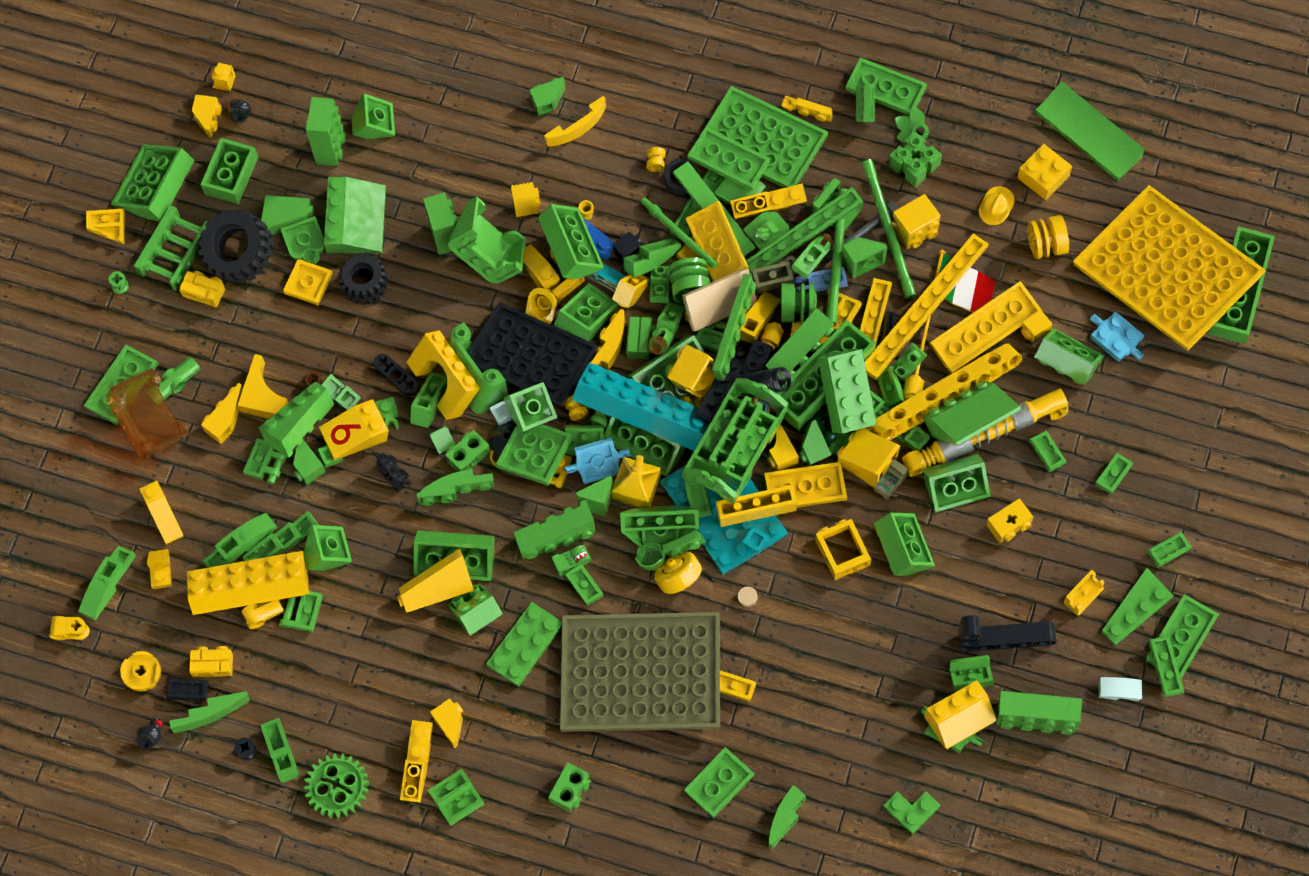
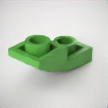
(660, 285)

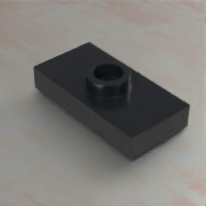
(187, 689)

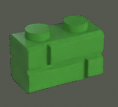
(638, 337)

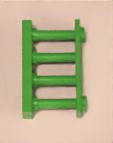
(154, 248)

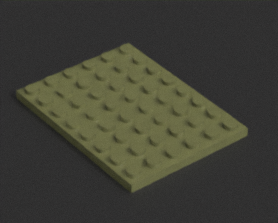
(640, 672)

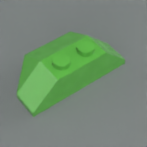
(659, 523)

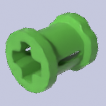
(120, 282)

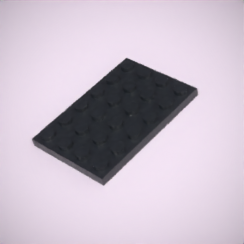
(531, 353)

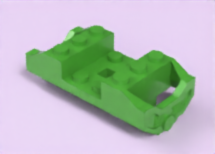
(732, 460)

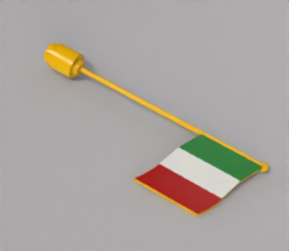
(969, 294)

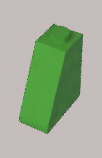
(283, 211)

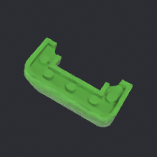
(484, 247)
(491, 382)

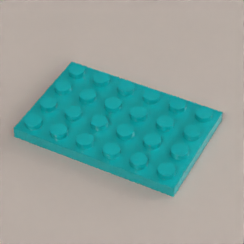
(724, 543)

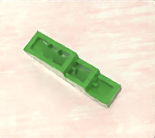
(284, 539)
(216, 709)

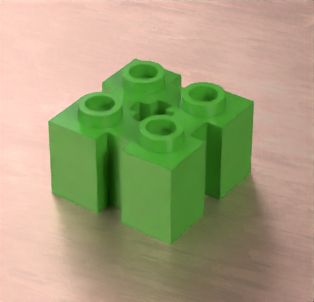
(915, 159)

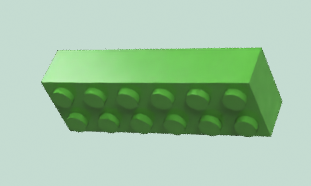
(1237, 321)
(806, 389)

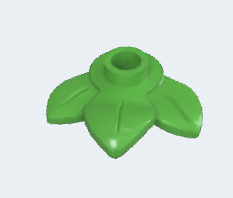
(911, 123)

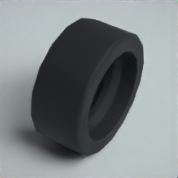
(677, 190)

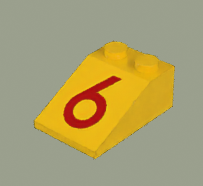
(354, 430)

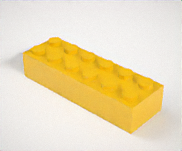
(247, 582)

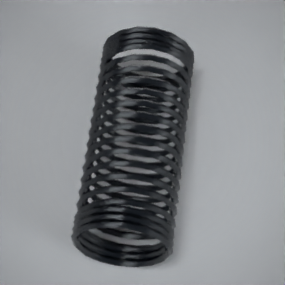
(767, 381)

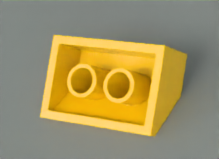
(960, 715)

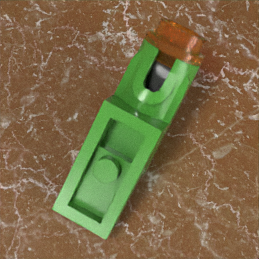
(813, 255)
(666, 328)

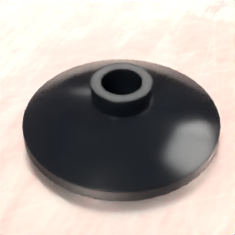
(496, 437)

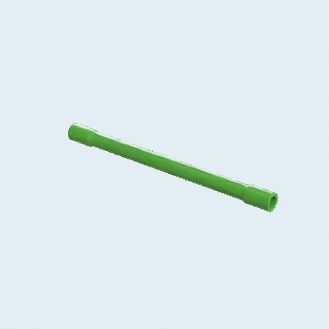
(906, 282)
(832, 310)

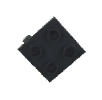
(388, 467)

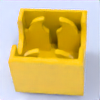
(916, 222)
(692, 372)

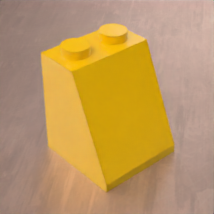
(868, 455)

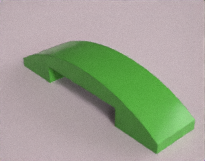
(913, 438)

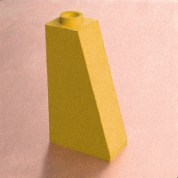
(436, 584)

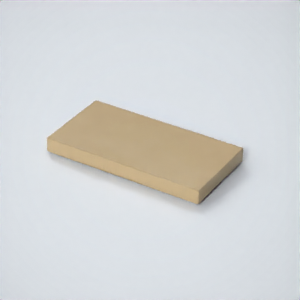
(714, 300)

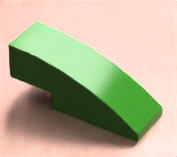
(650, 257)
(280, 750)
(785, 815)

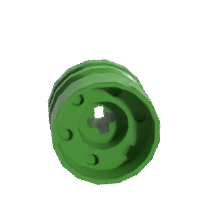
(687, 276)
(797, 302)

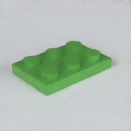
(719, 782)

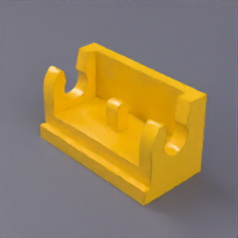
(1084, 593)

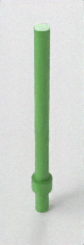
(655, 211)

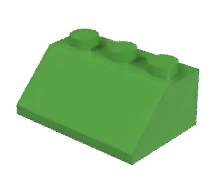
(1068, 356)
(957, 482)
(903, 543)

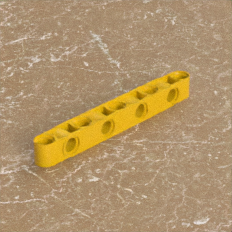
(911, 411)

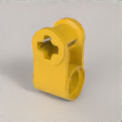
(65, 628)

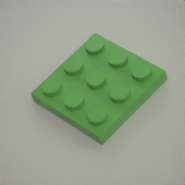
(535, 453)

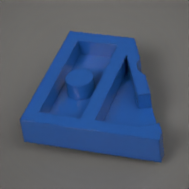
(601, 241)

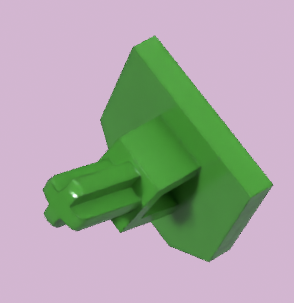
(766, 229)

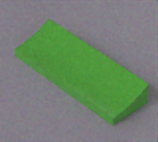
(1090, 131)

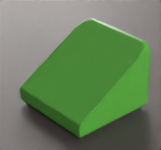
(442, 440)

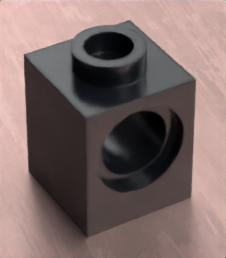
(626, 246)

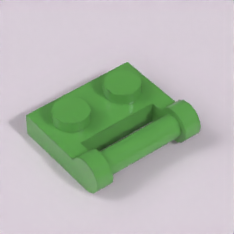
(306, 614)

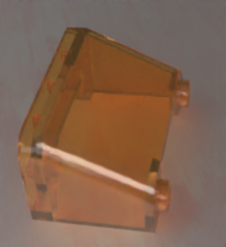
(145, 414)

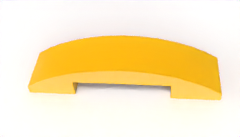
(558, 136)

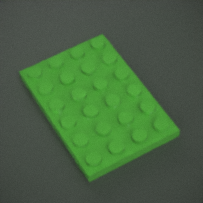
(771, 132)

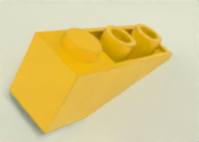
(758, 317)
(223, 419)

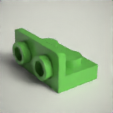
(865, 103)

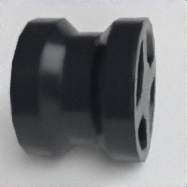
(245, 753)

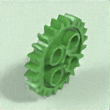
(345, 770)

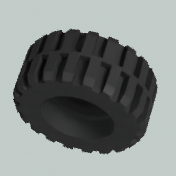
(217, 234)

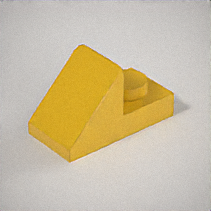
(160, 569)

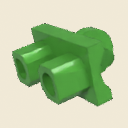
(909, 361)

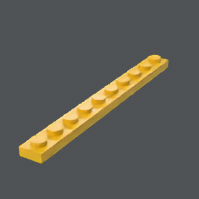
(924, 306)

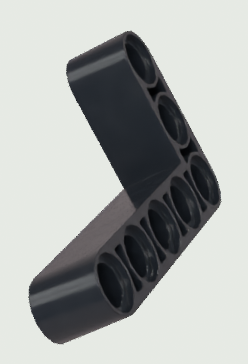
(1010, 636)

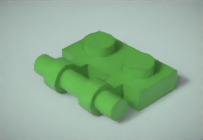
(709, 338)
(259, 460)

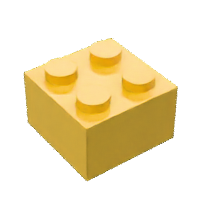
(1044, 172)

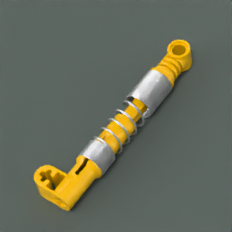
(1051, 404)

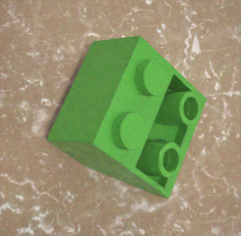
(475, 609)

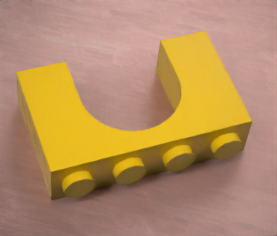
(460, 383)

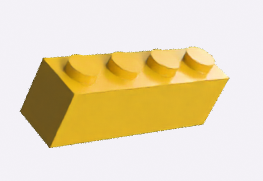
(756, 506)

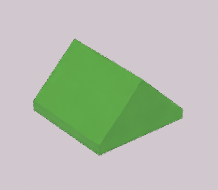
(597, 496)

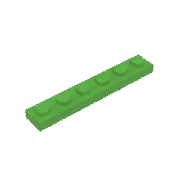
(732, 331)

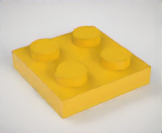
(308, 282)

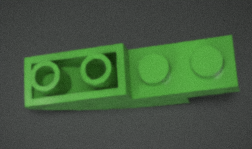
(446, 488)
(241, 540)
(104, 581)

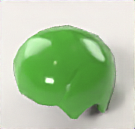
(650, 556)

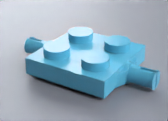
(1116, 336)
(597, 460)

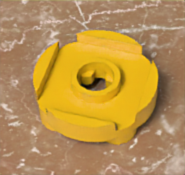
(133, 663)

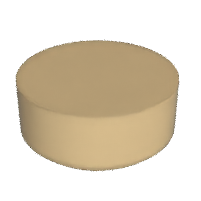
(747, 597)

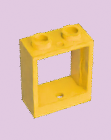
(847, 567)

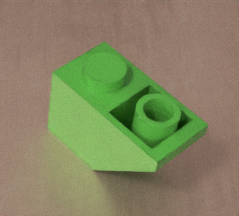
(547, 96)

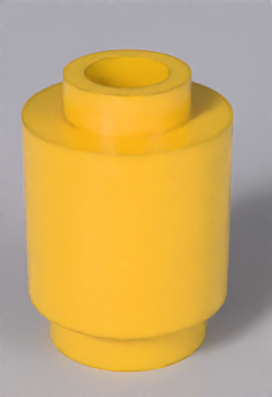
(772, 334)

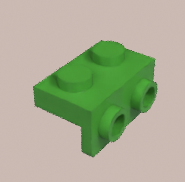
(583, 435)
(968, 670)

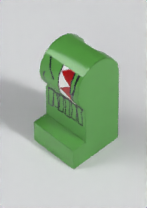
(567, 561)

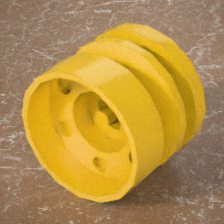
(1044, 237)

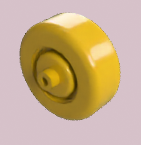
(678, 573)

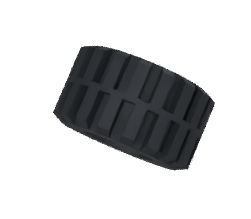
(357, 266)

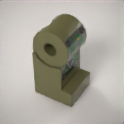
(891, 479)

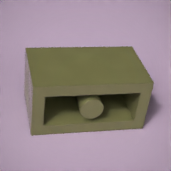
(772, 276)

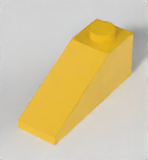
(540, 269)
(161, 512)

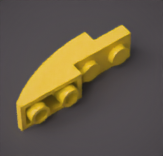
(768, 201)
(611, 341)
(417, 761)

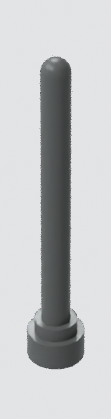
(891, 207)

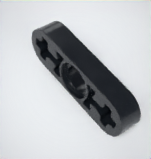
(398, 383)

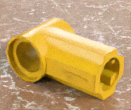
(258, 613)

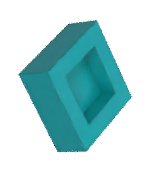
(755, 540)

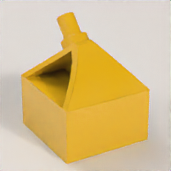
(636, 482)

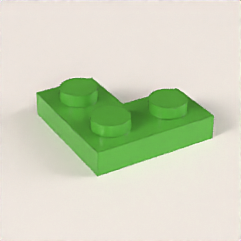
(909, 815)

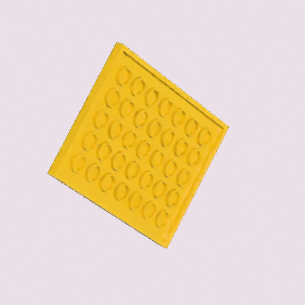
(1168, 267)

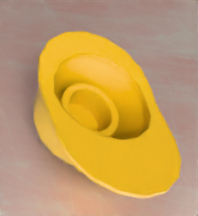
(996, 205)
(541, 304)

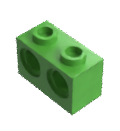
(471, 456)
(564, 786)

